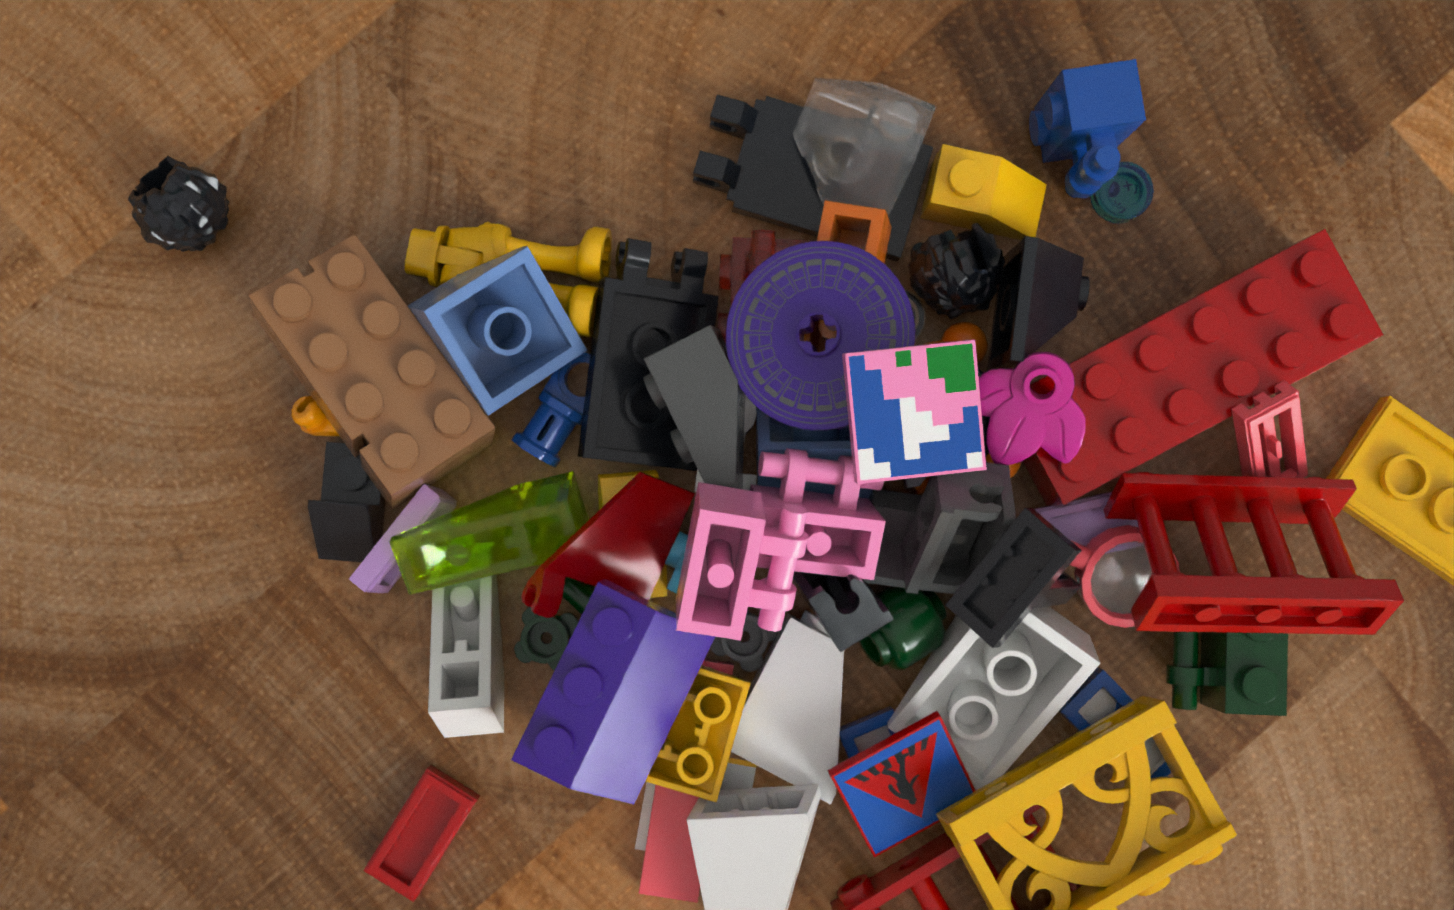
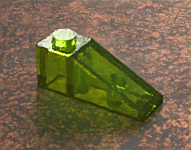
(491, 535)

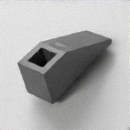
(704, 403)

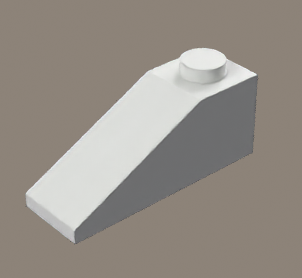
(466, 659)

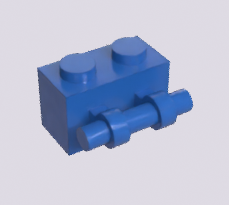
(1086, 119)

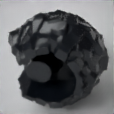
(179, 206)
(957, 271)

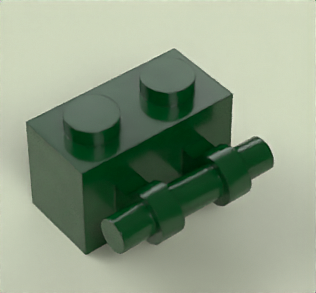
(1235, 674)

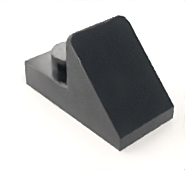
(350, 510)

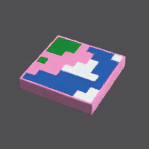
(914, 411)

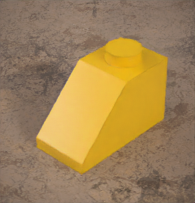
(983, 190)

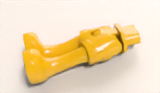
(455, 250)

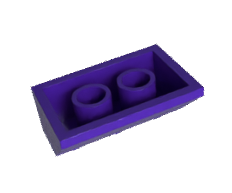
(612, 696)

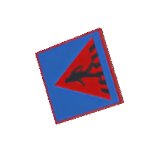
(902, 783)

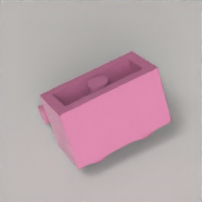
(841, 526)
(722, 561)

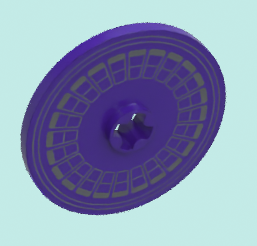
(780, 305)

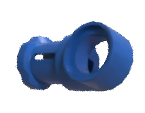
(554, 418)

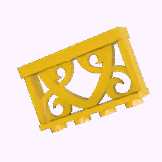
(1125, 871)

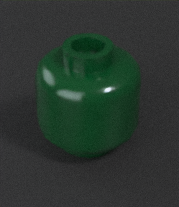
(911, 634)

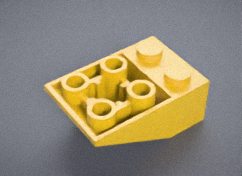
(702, 736)

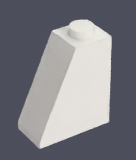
(795, 707)
(751, 845)

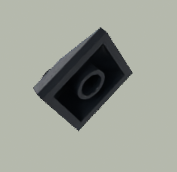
(1034, 299)

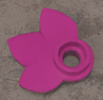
(1028, 420)

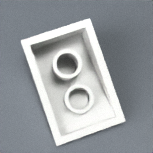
(1000, 695)

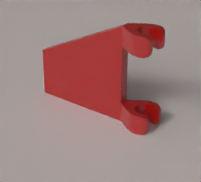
(619, 543)

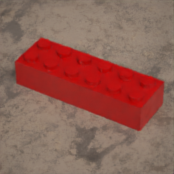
(1204, 360)

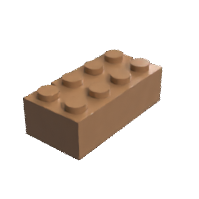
(373, 370)

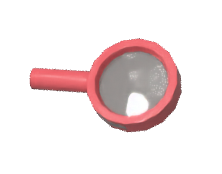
(1113, 574)

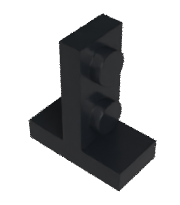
(1016, 576)

